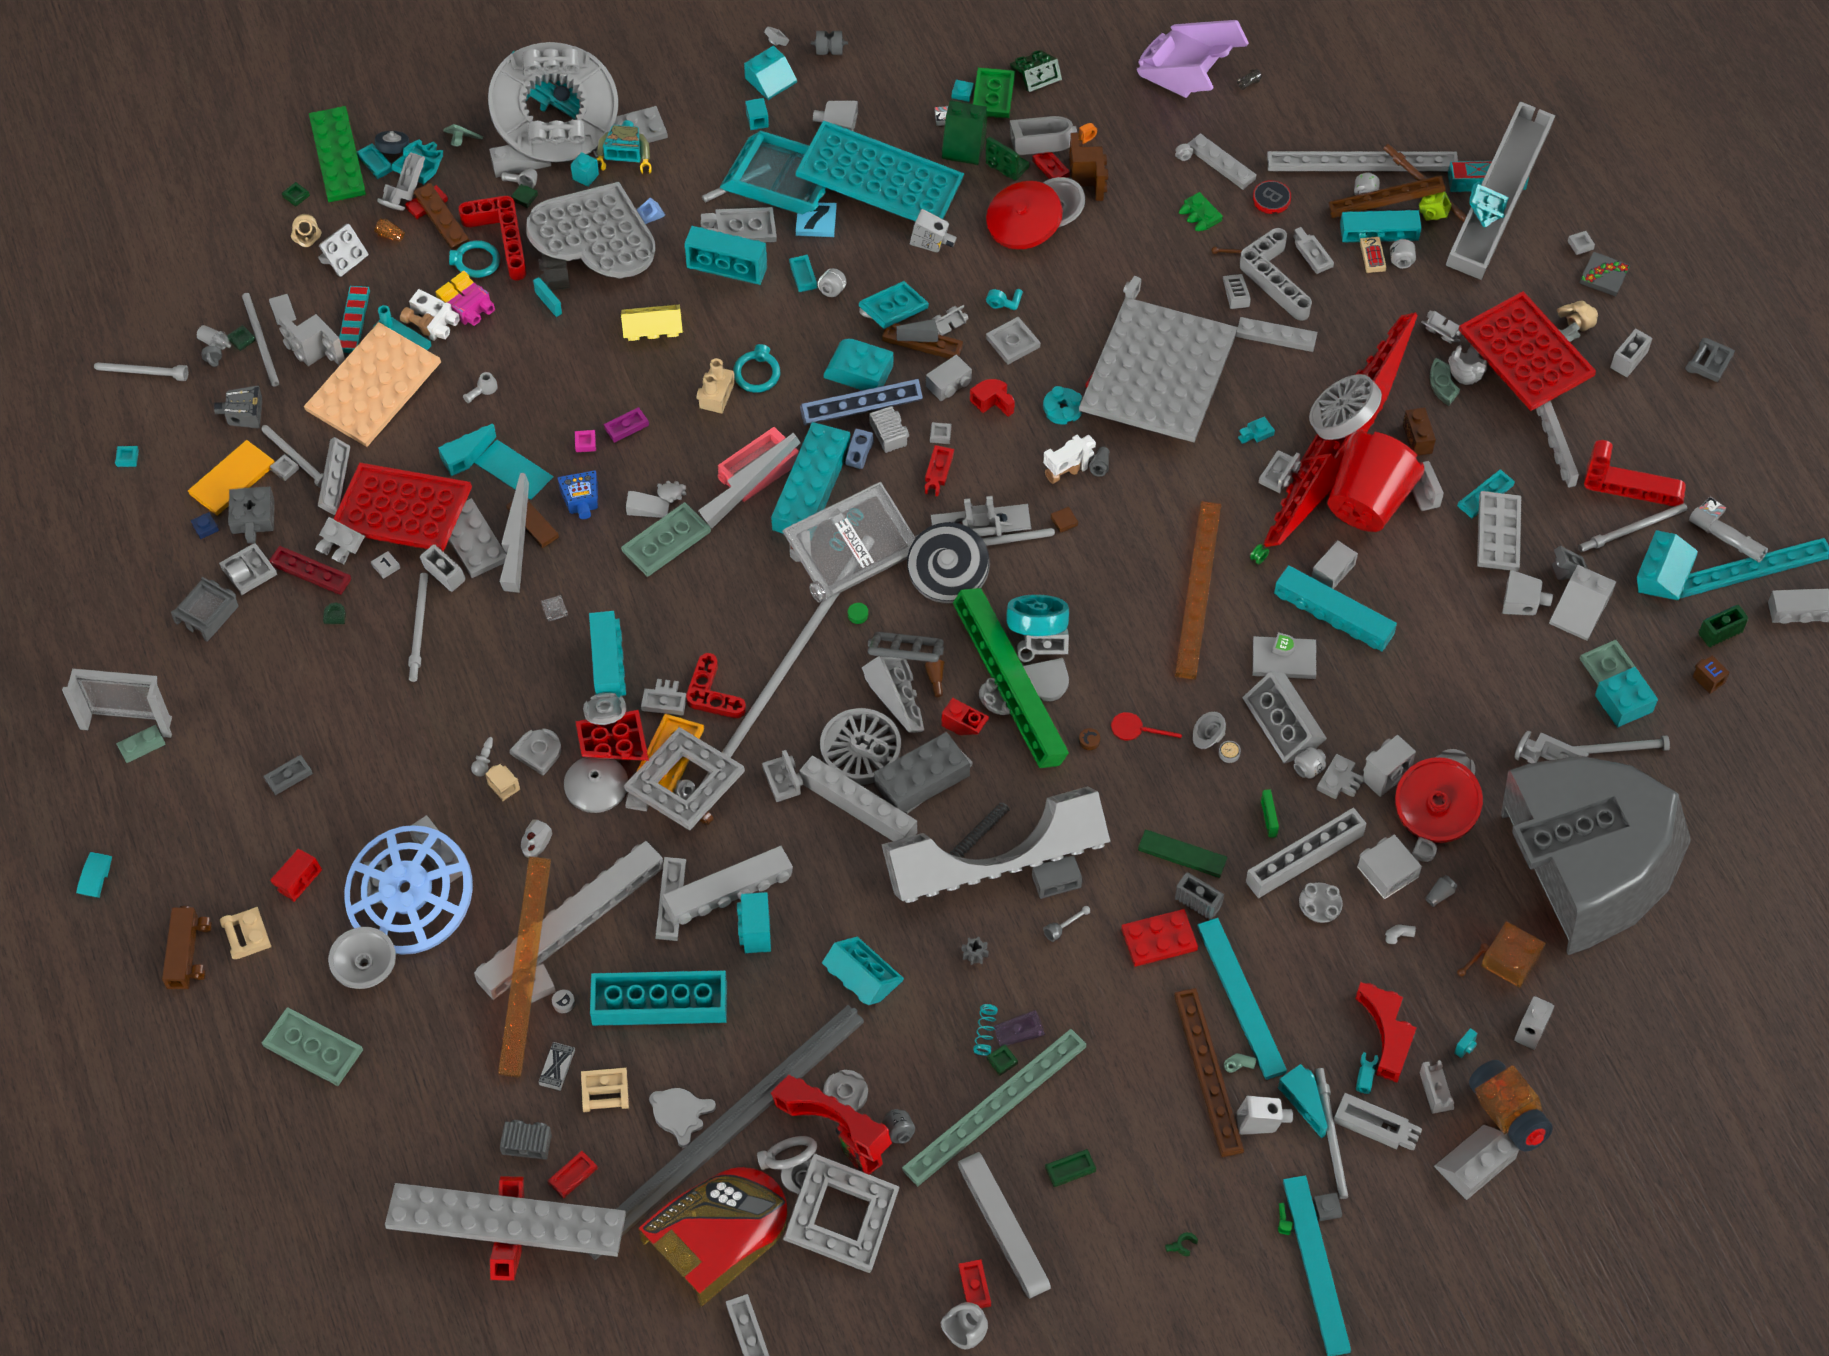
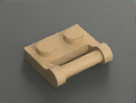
(252, 929)
(604, 1082)

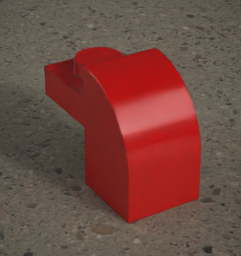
(991, 393)

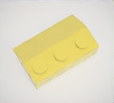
(651, 322)

